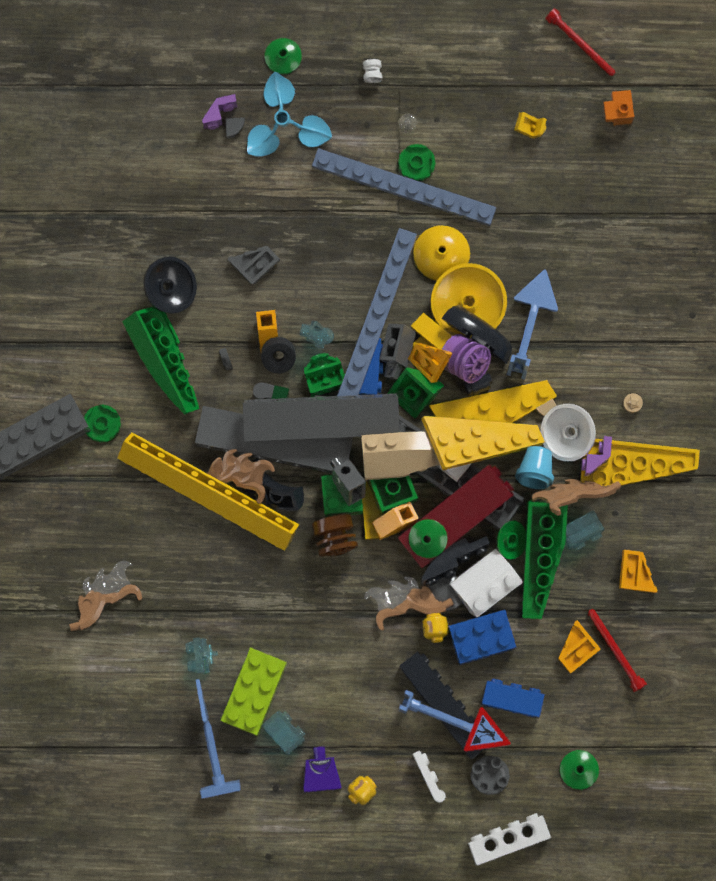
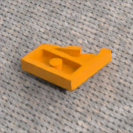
(429, 360)
(635, 573)
(577, 648)

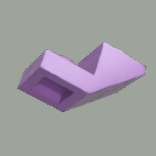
(212, 119)
(593, 461)

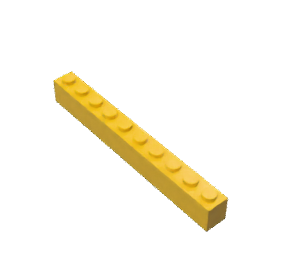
(207, 491)

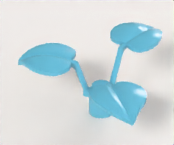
(279, 92)

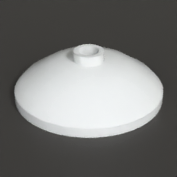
(557, 432)

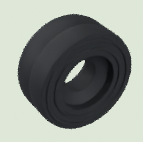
(278, 365)

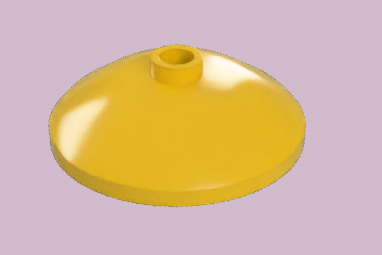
(427, 255)

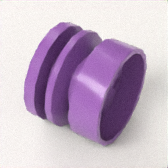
(469, 358)

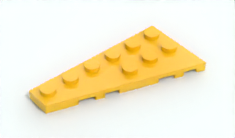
(498, 406)
(471, 441)
(640, 462)

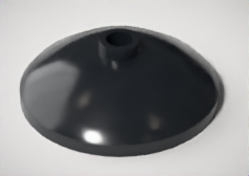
(179, 281)

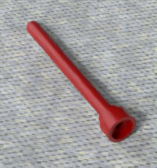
(555, 19)
(636, 681)

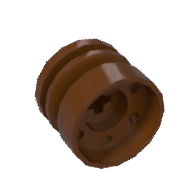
(335, 536)

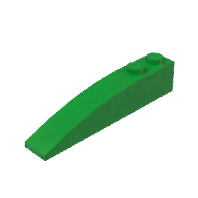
(160, 353)
(543, 551)

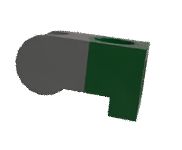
(270, 391)

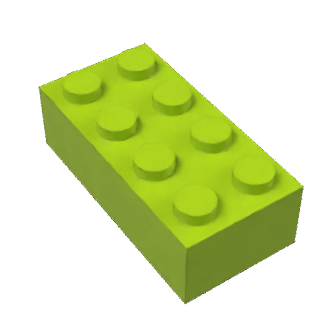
(254, 692)

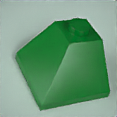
(415, 391)

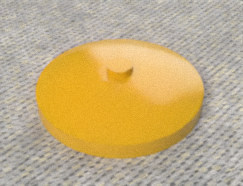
(473, 289)

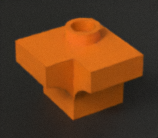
(620, 108)

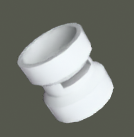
(372, 71)

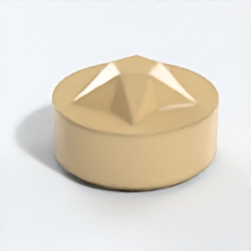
(632, 403)

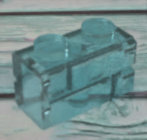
(583, 530)
(284, 732)

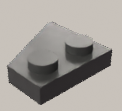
(254, 264)

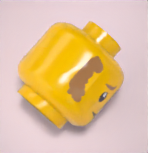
(435, 627)
(361, 790)

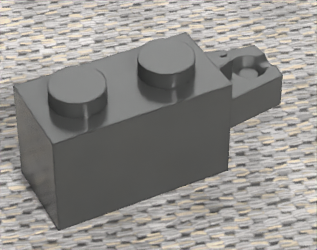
(396, 349)

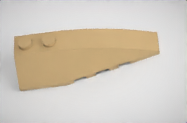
(397, 454)

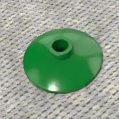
(283, 64)
(432, 529)
(511, 540)
(572, 777)

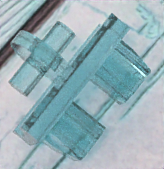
(317, 334)
(203, 655)

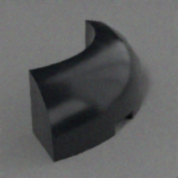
(481, 331)
(278, 495)

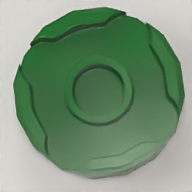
(417, 162)
(107, 424)

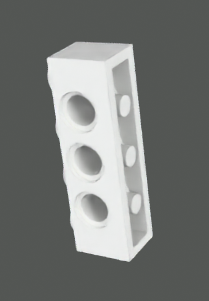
(539, 833)

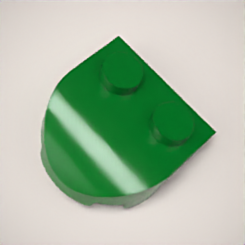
(323, 374)

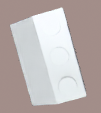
(486, 583)

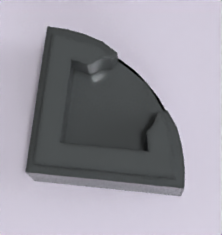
(234, 126)
(225, 359)

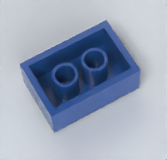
(482, 637)

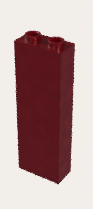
(466, 508)

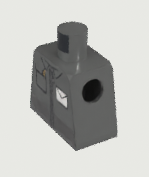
(348, 481)

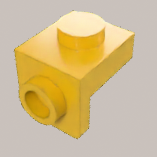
(530, 125)

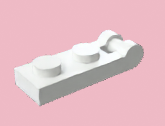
(429, 777)

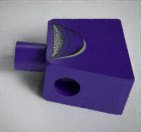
(321, 773)

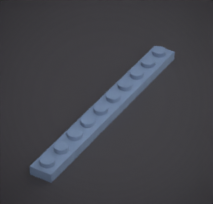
(403, 187)
(378, 313)

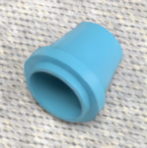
(536, 468)

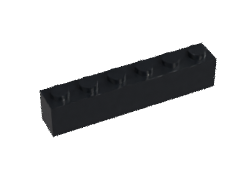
(438, 696)

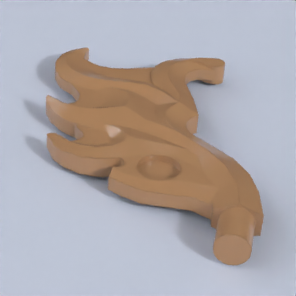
(241, 472)
(572, 491)

